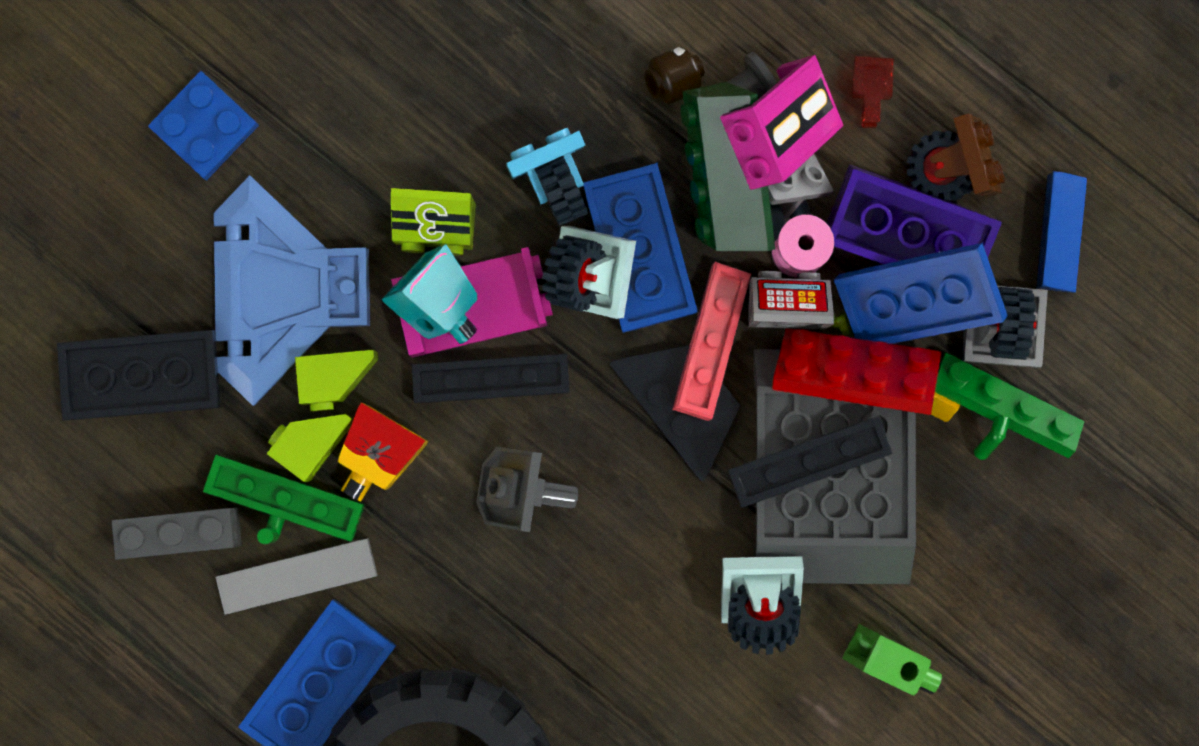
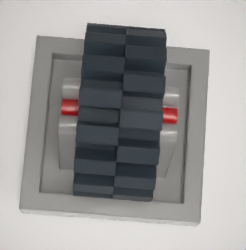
(1018, 338)

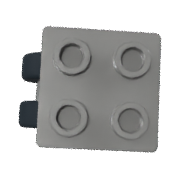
(790, 196)

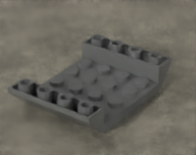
(848, 524)

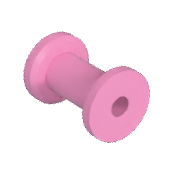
(813, 235)

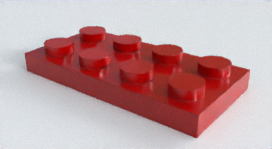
(857, 371)

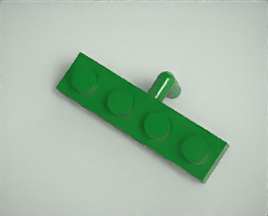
(1007, 409)
(283, 500)

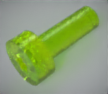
(841, 322)

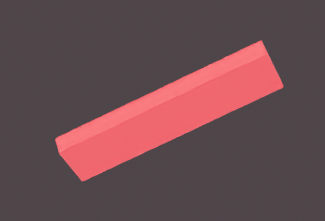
(711, 341)

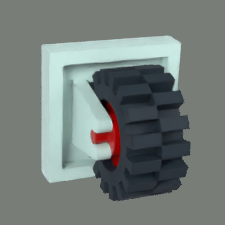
(589, 272)
(762, 601)

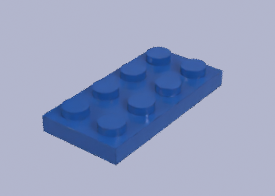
(637, 209)
(922, 296)
(318, 681)

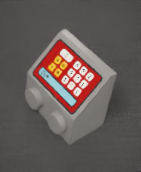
(790, 302)

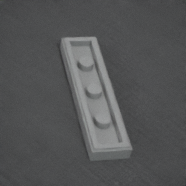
(296, 576)

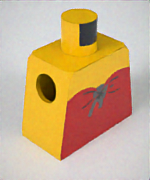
(376, 451)

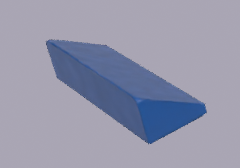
(1061, 232)

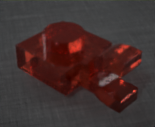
(872, 83)

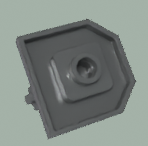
(512, 489)

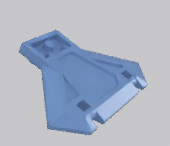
(278, 289)

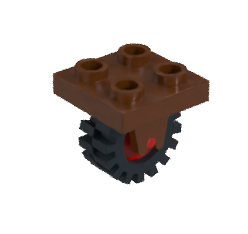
(954, 163)

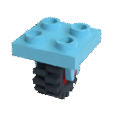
(553, 174)

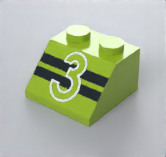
(432, 220)

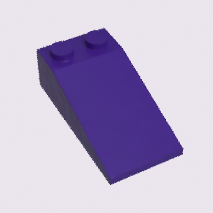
(900, 222)

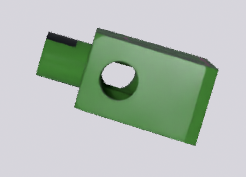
(891, 662)

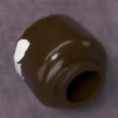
(673, 73)

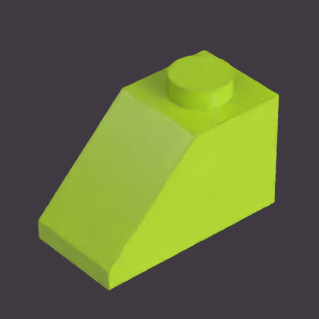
(331, 377)
(308, 443)

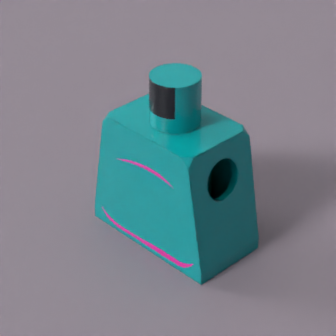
(435, 296)

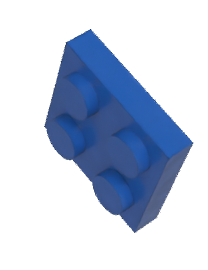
(203, 125)

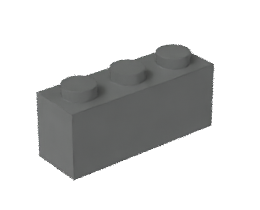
(176, 533)

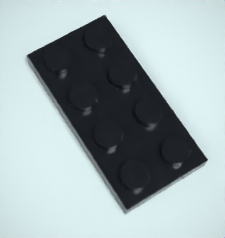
(138, 375)

